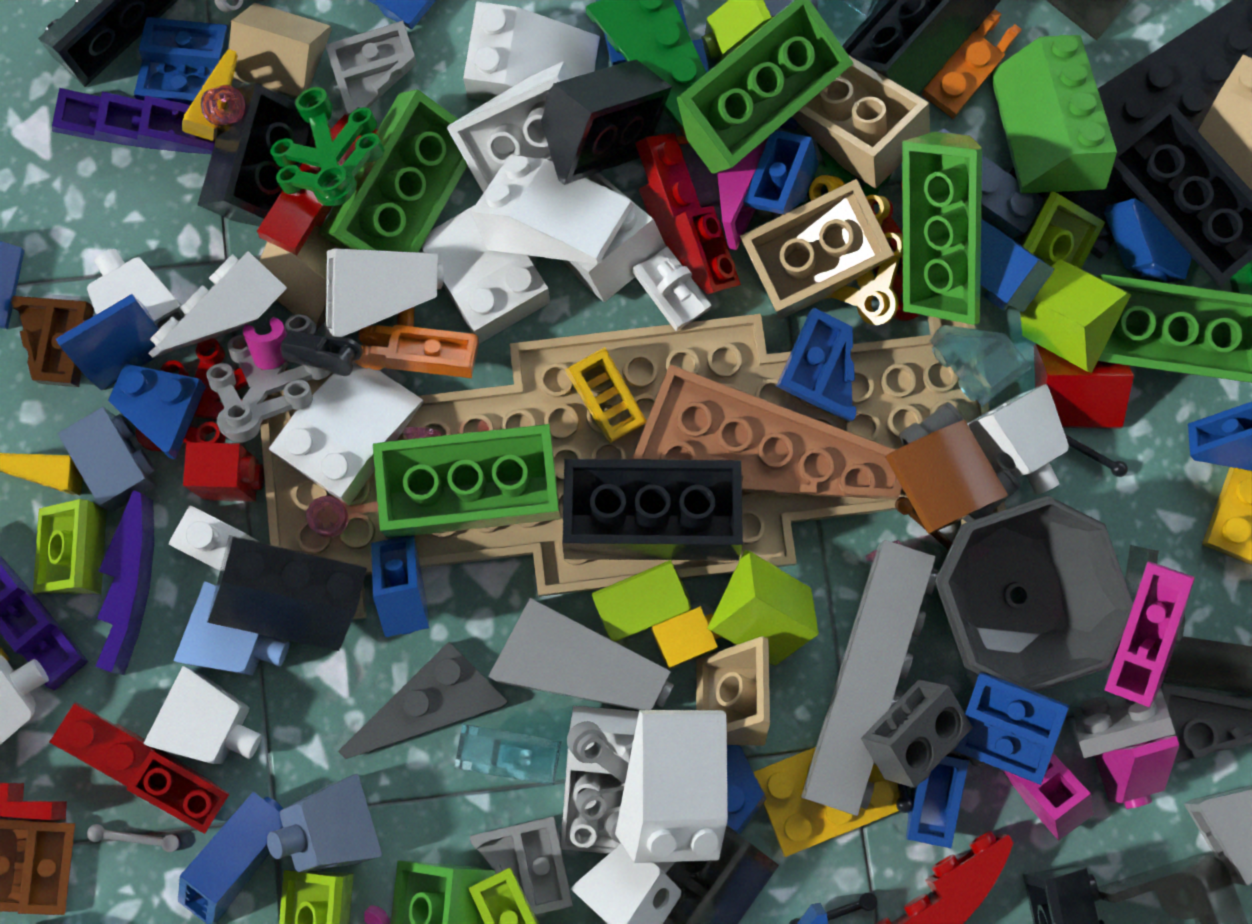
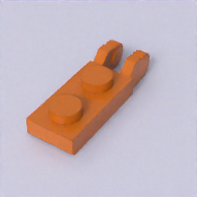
(969, 67)
(418, 350)

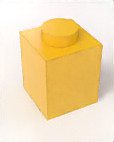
(685, 637)

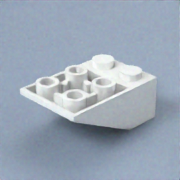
(633, 244)
(239, 297)
(576, 831)

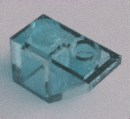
(981, 359)

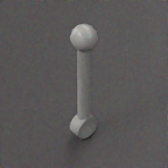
(169, 843)

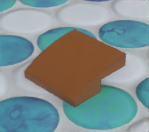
(946, 476)
(35, 866)

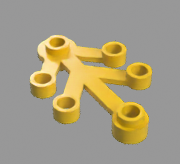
(868, 284)

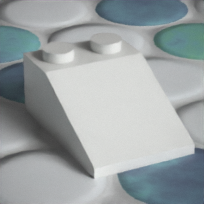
(516, 44)
(507, 126)
(539, 216)
(484, 284)
(337, 431)
(675, 787)

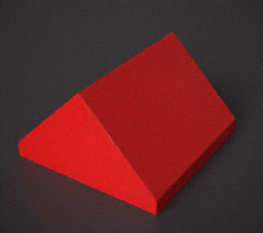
(1082, 396)

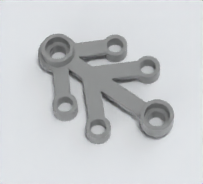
(243, 418)
(577, 740)

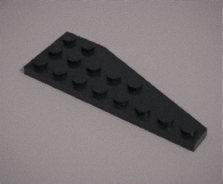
(1182, 72)

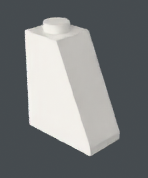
(376, 285)

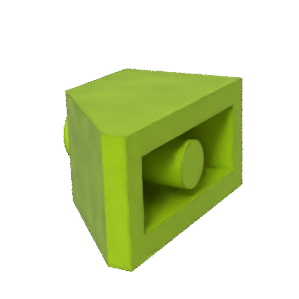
(732, 26)

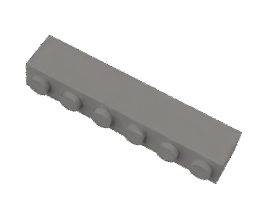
(869, 675)

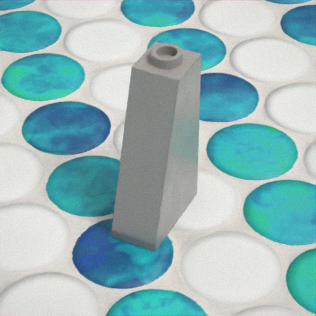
(573, 661)
(1227, 828)

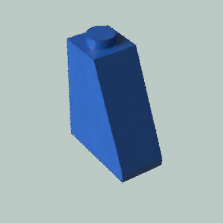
(229, 859)

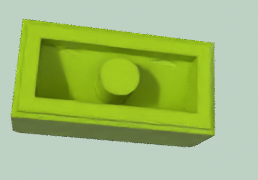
(642, 601)

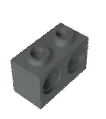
(917, 733)

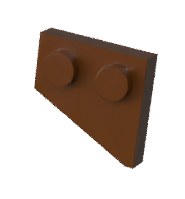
(42, 323)

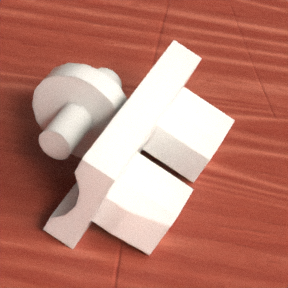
(672, 288)

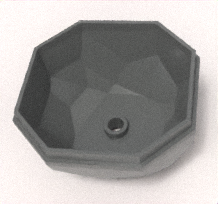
(1069, 586)

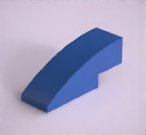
(938, 803)

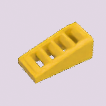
(194, 120)
(602, 358)
(47, 470)

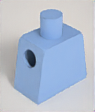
(225, 647)

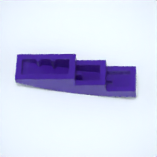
(126, 121)
(130, 563)
(34, 631)

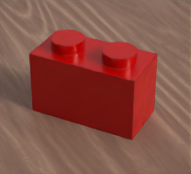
(222, 472)

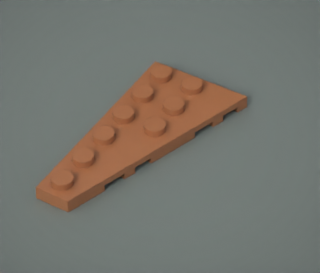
(775, 445)

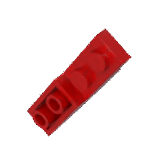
(685, 227)
(143, 769)
(959, 883)

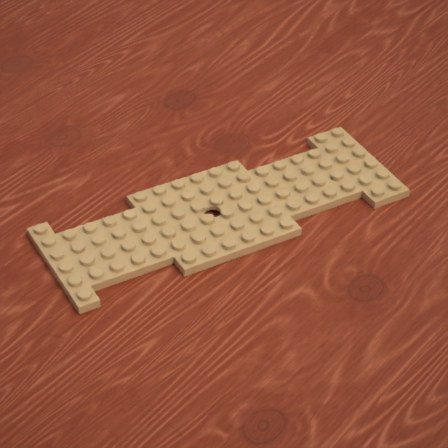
(892, 389)

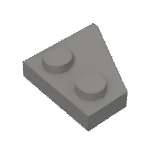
(370, 64)
(535, 859)

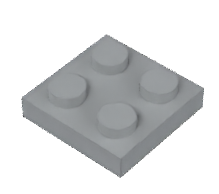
(1120, 723)

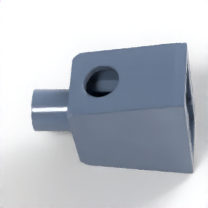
(327, 829)

